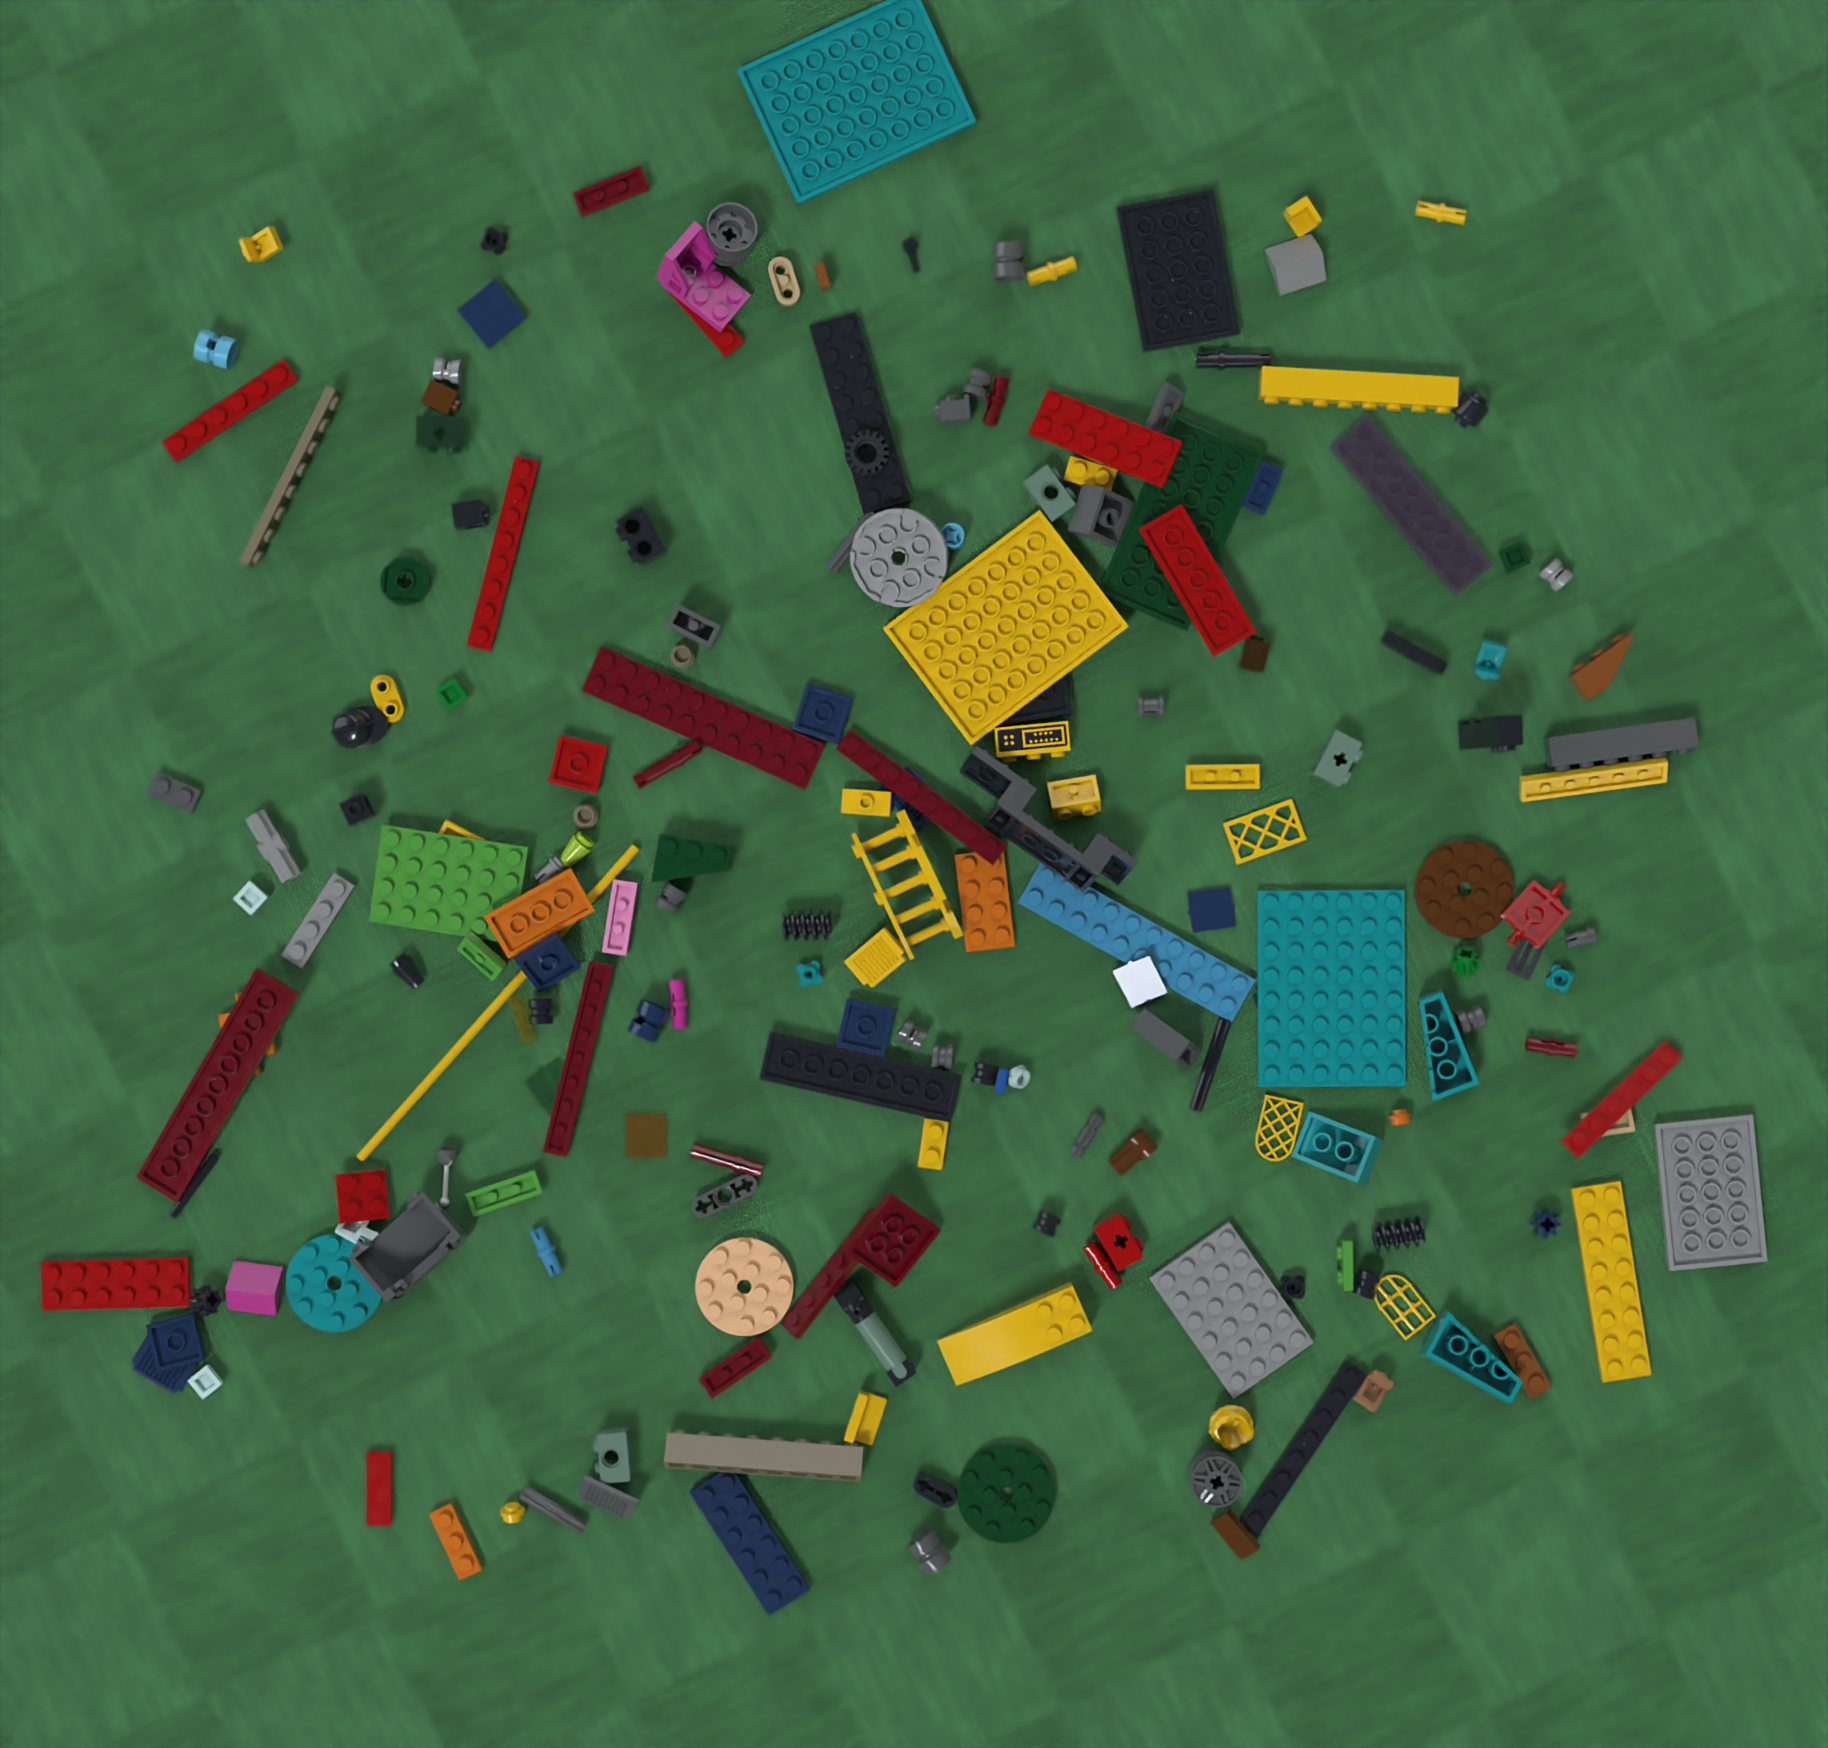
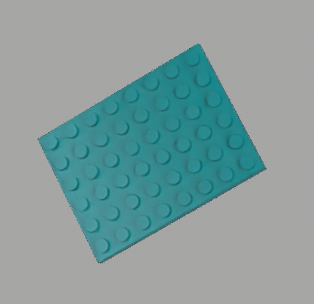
(856, 97)
(1330, 988)

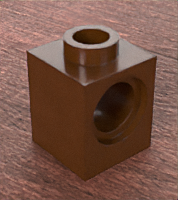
(441, 399)

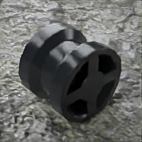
(984, 1073)
(1047, 1223)

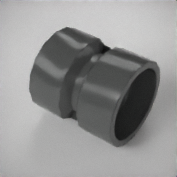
(1008, 258)
(929, 1551)

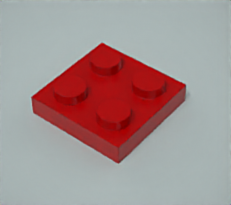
(578, 764)
(361, 1196)

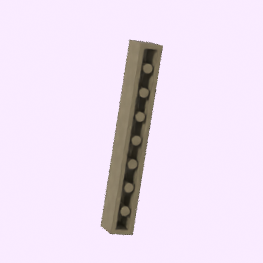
(763, 1457)

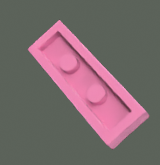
(620, 917)

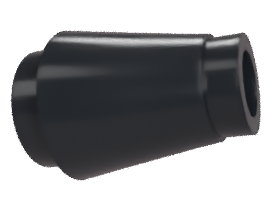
(406, 970)

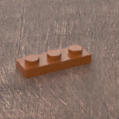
(1521, 1360)

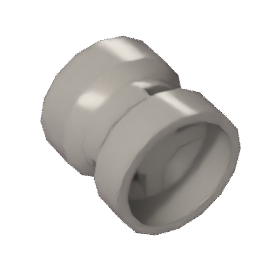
(447, 371)
(1551, 570)

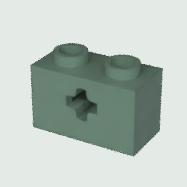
(1325, 767)

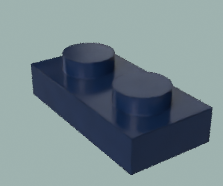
(1262, 488)

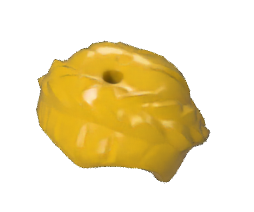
(1231, 1426)

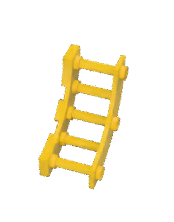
(924, 876)

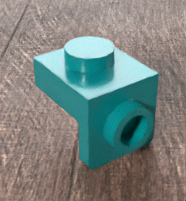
(1489, 659)

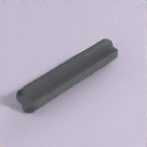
(843, 552)
(553, 1510)

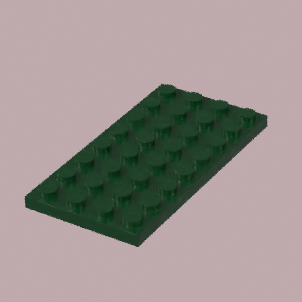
(1211, 485)

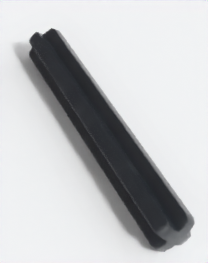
(1210, 1064)

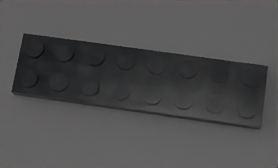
(858, 407)
(860, 1076)

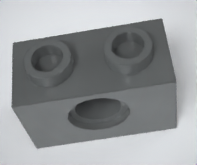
(694, 626)

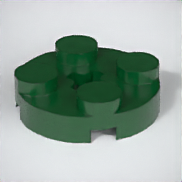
(413, 593)

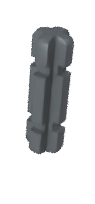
(1086, 1136)

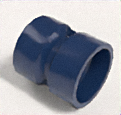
(648, 1020)

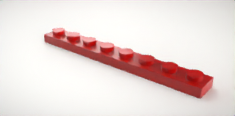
(503, 553)

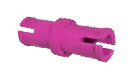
(678, 1003)

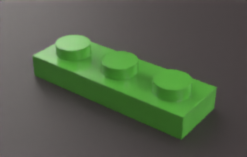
(504, 1193)

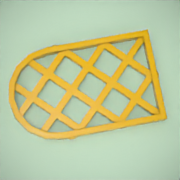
(1276, 1134)

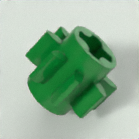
(1465, 962)

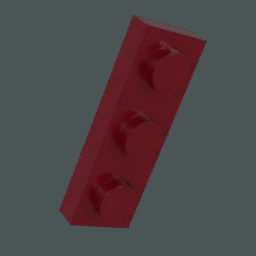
(611, 191)
(735, 1367)

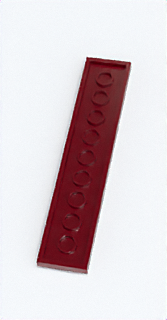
(703, 717)
(218, 1085)

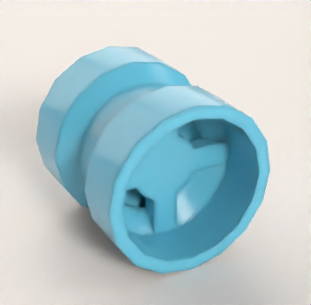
(953, 535)

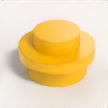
(512, 1512)

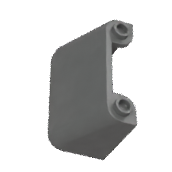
(408, 1248)

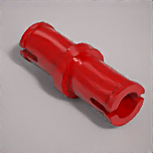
(1102, 1265)

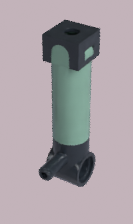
(872, 1329)

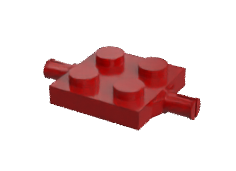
(1535, 914)

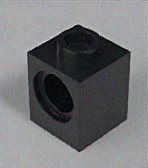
(470, 514)
(357, 810)

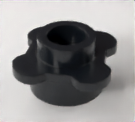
(490, 235)
(1297, 1292)

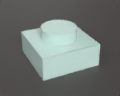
(251, 898)
(205, 1381)

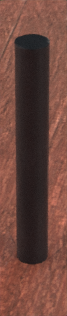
(196, 1182)

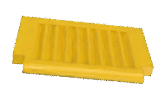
(876, 958)

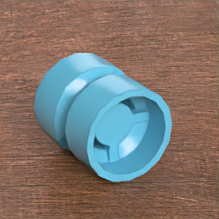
(212, 348)

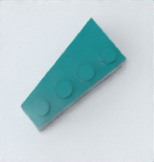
(1444, 1050)
(1462, 1354)

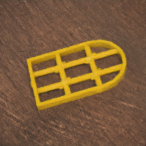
(1412, 1306)

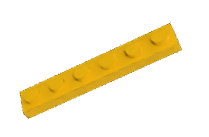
(1593, 779)

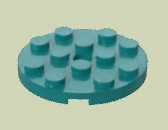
(310, 1290)

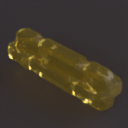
(521, 1019)

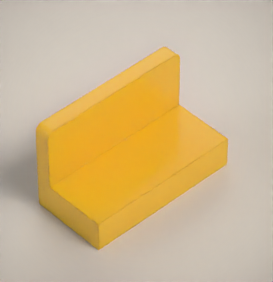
(865, 1418)

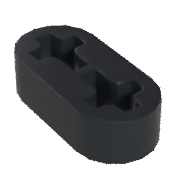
(938, 1484)

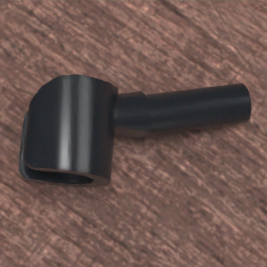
(909, 246)

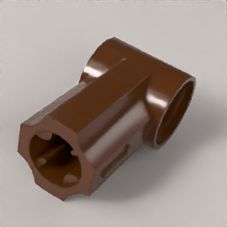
(1137, 1148)

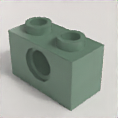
(1051, 508)
(618, 1441)

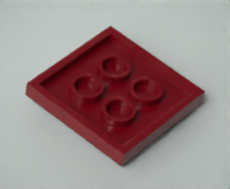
(892, 1239)

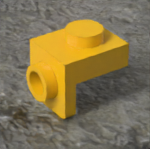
(261, 245)

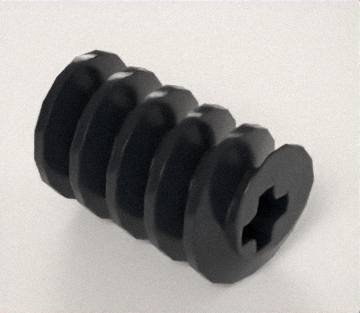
(806, 925)
(1398, 1233)

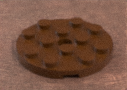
(1438, 893)

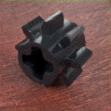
(205, 1301)

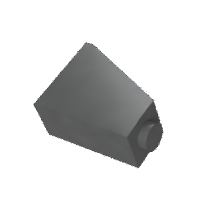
(1165, 1038)

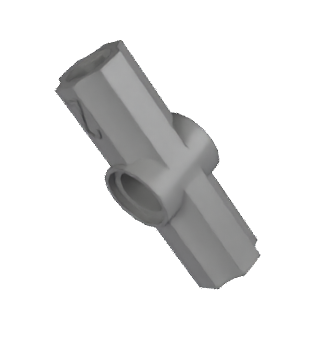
(273, 846)

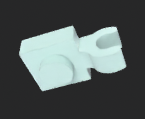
(356, 1230)

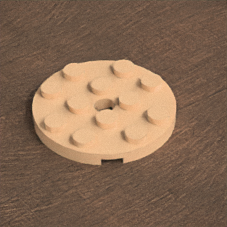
(719, 1293)

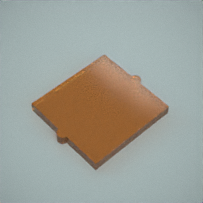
(646, 1135)

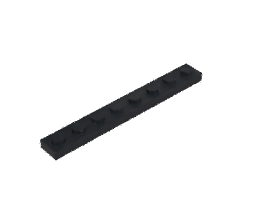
(1302, 1447)

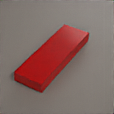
(379, 1488)

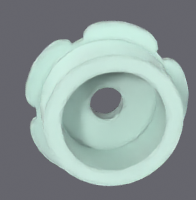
(1018, 1077)

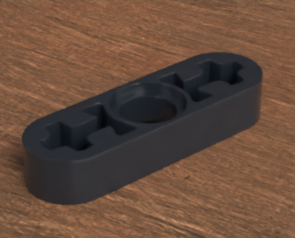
(1413, 653)

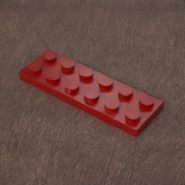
(1105, 438)
(1197, 580)
(115, 1283)

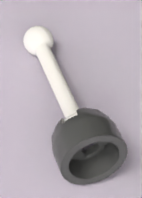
(447, 1157)

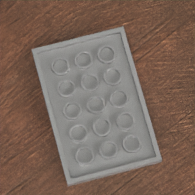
(1710, 1192)
(1231, 1309)

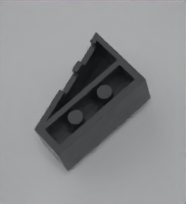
(1494, 733)

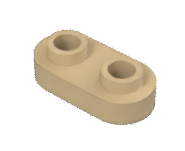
(784, 282)

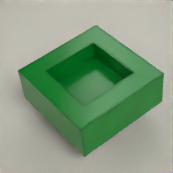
(451, 694)

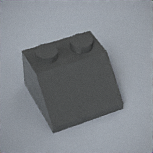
(1100, 515)

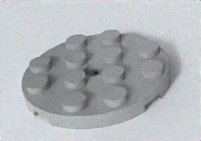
(924, 557)

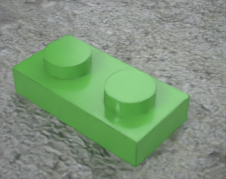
(482, 956)
(1344, 1253)

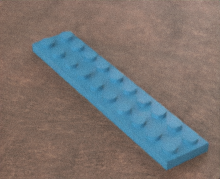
(1133, 936)

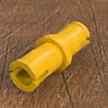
(1440, 212)
(1051, 271)

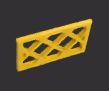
(1270, 811)

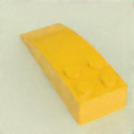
(1015, 1334)

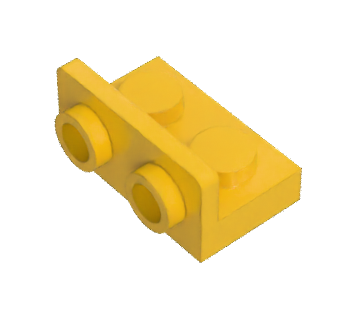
(1074, 797)

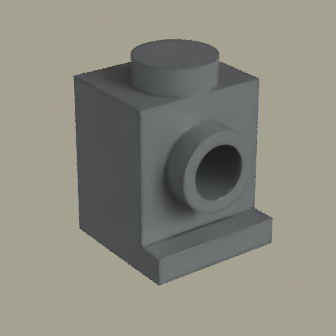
(953, 410)

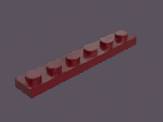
(821, 1288)

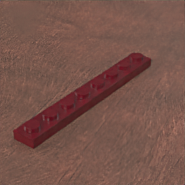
(921, 797)
(578, 1059)

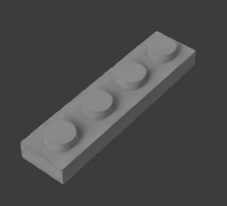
(318, 920)

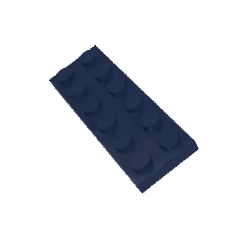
(750, 1540)

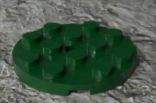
(1011, 1518)

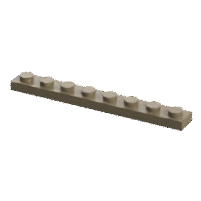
(286, 486)

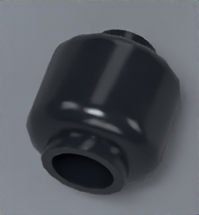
(1470, 409)

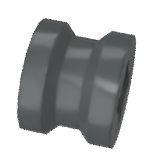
(942, 1055)

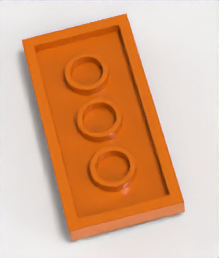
(984, 903)
(539, 912)

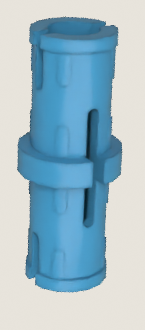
(546, 1251)

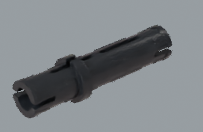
(1232, 360)

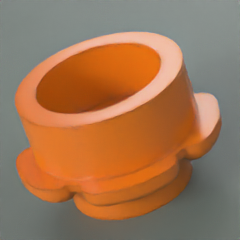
(1400, 1117)

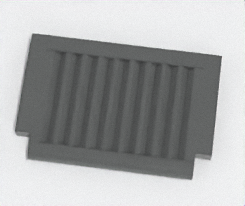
(607, 1498)

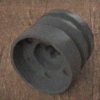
(734, 222)
(1210, 1464)

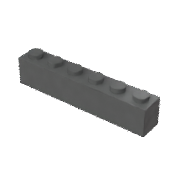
(1621, 742)

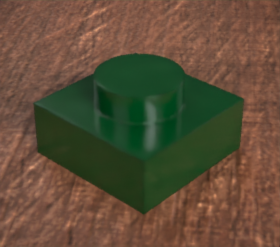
(1514, 557)

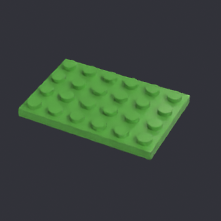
(444, 880)

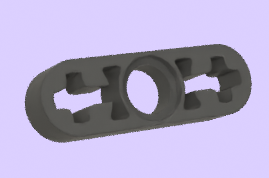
(705, 1198)

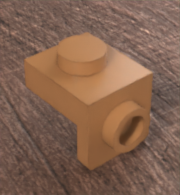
(1373, 1390)

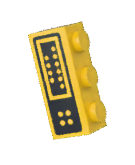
(1032, 741)

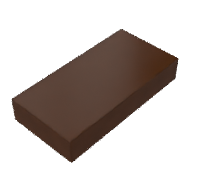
(1235, 1534)

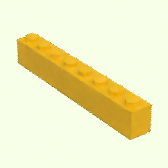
(1358, 388)

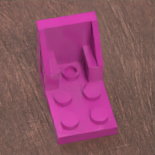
(695, 281)

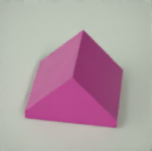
(254, 1287)

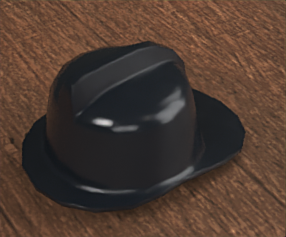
(359, 726)

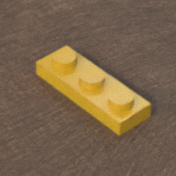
(1222, 776)

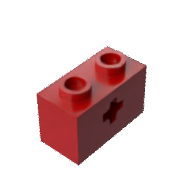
(1120, 1255)

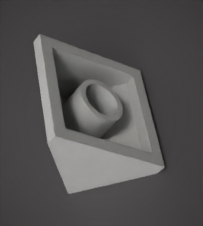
(1296, 264)

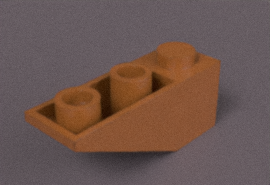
(1599, 672)

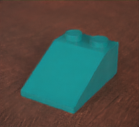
(1337, 1148)

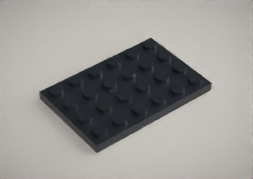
(1177, 271)

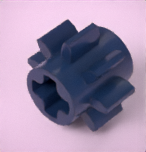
(1541, 1217)

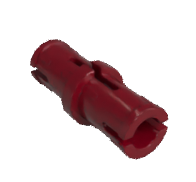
(995, 400)
(1551, 1046)

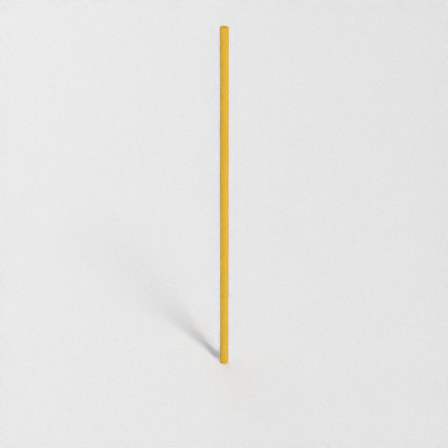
(482, 1020)

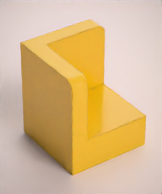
(1302, 217)

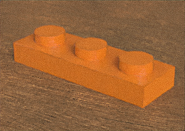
(455, 1541)

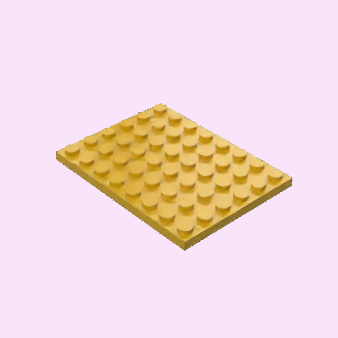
(1005, 627)

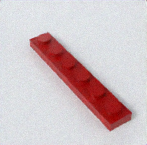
(230, 411)
(1621, 1099)

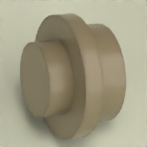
(682, 655)
(585, 816)

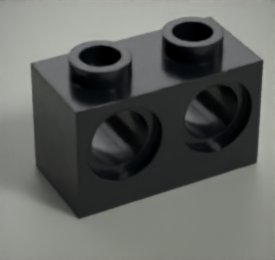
(645, 535)

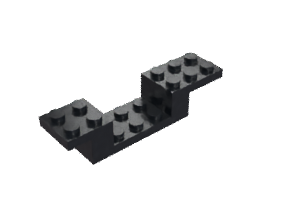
(1038, 841)

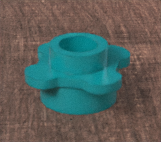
(814, 978)
(1562, 985)

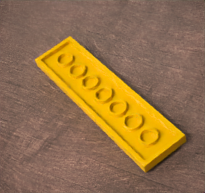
(1610, 1281)

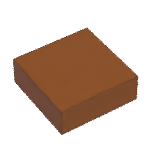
(822, 277)

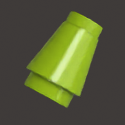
(577, 848)

